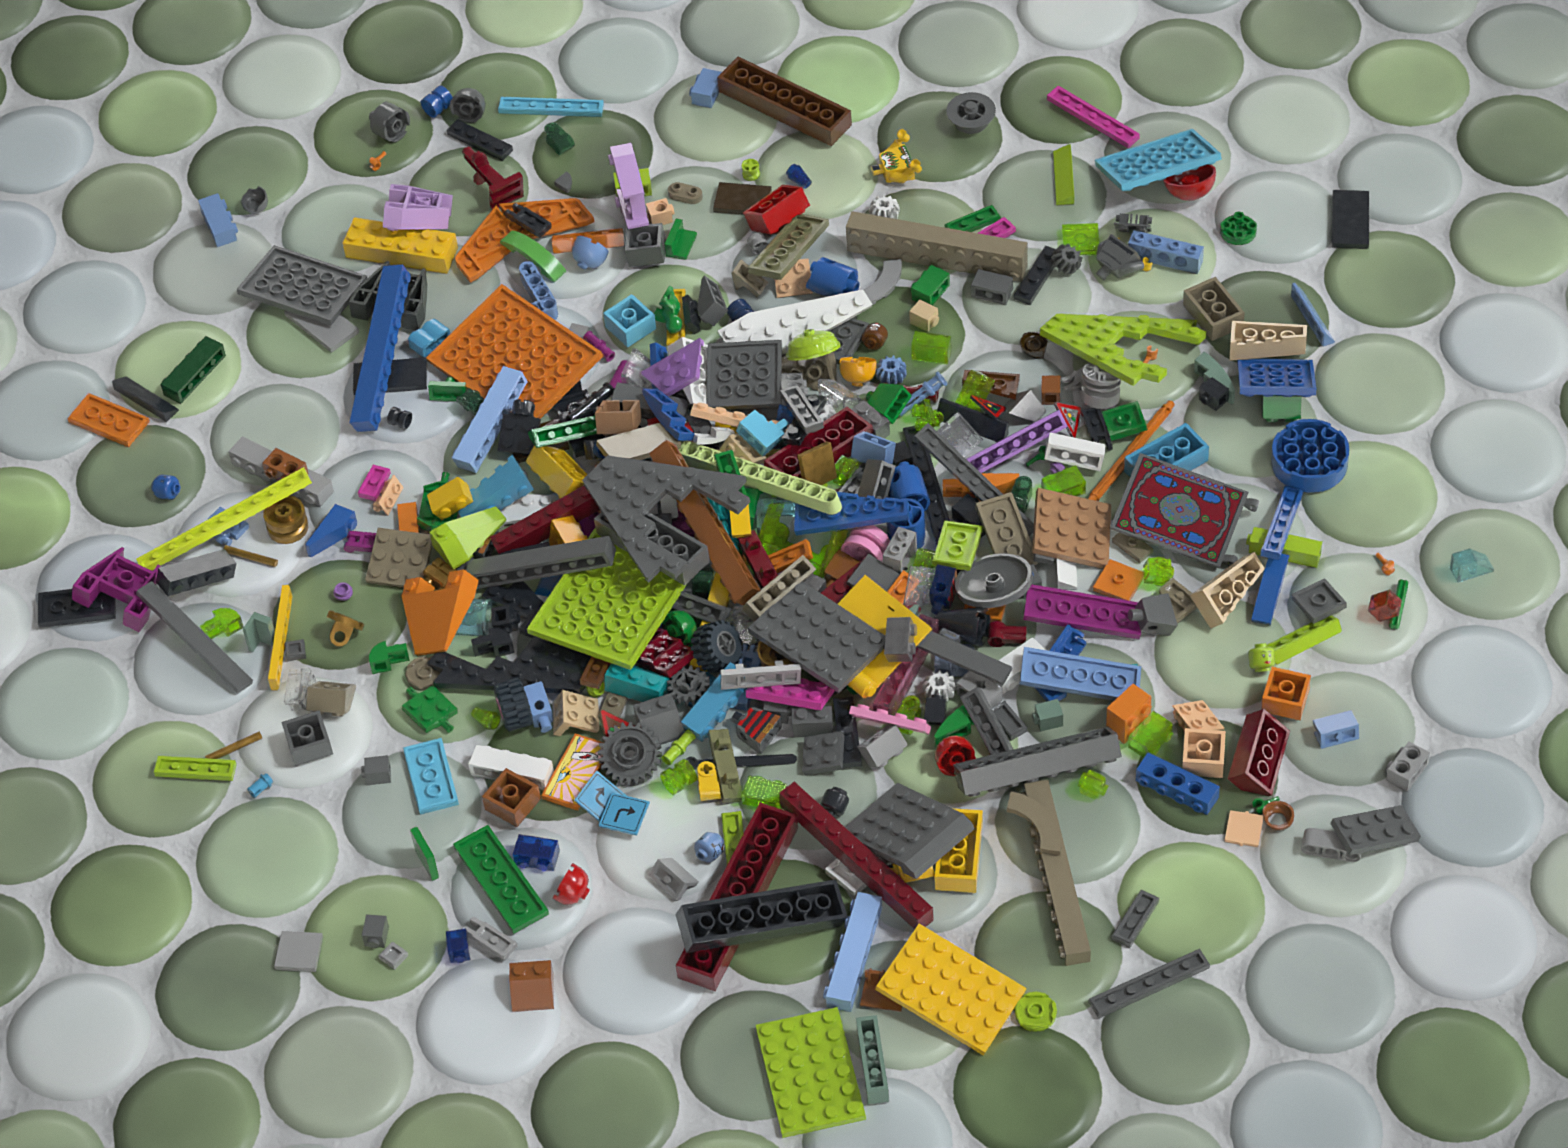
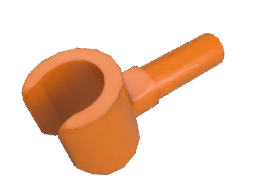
(375, 162)
(1150, 355)
(1387, 566)

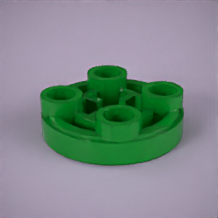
(1238, 229)

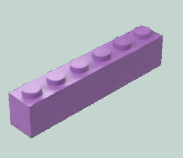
(1018, 441)

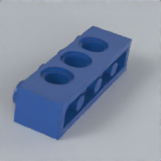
(1171, 775)

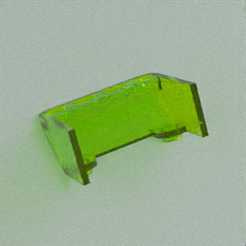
(775, 536)

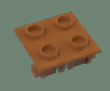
(873, 998)

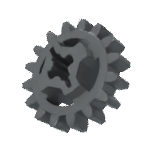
(696, 680)

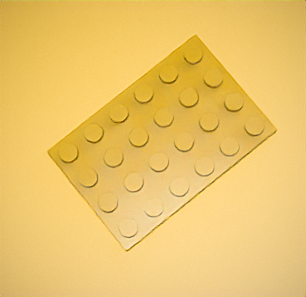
(951, 989)

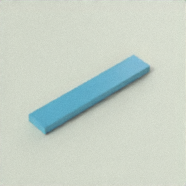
(551, 106)

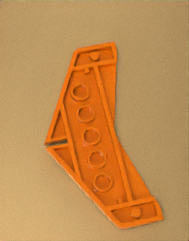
(484, 246)

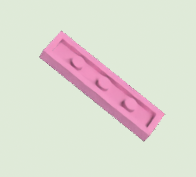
(882, 716)

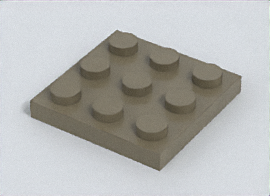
(398, 557)

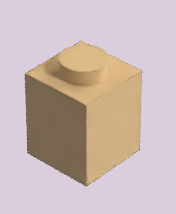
(924, 315)

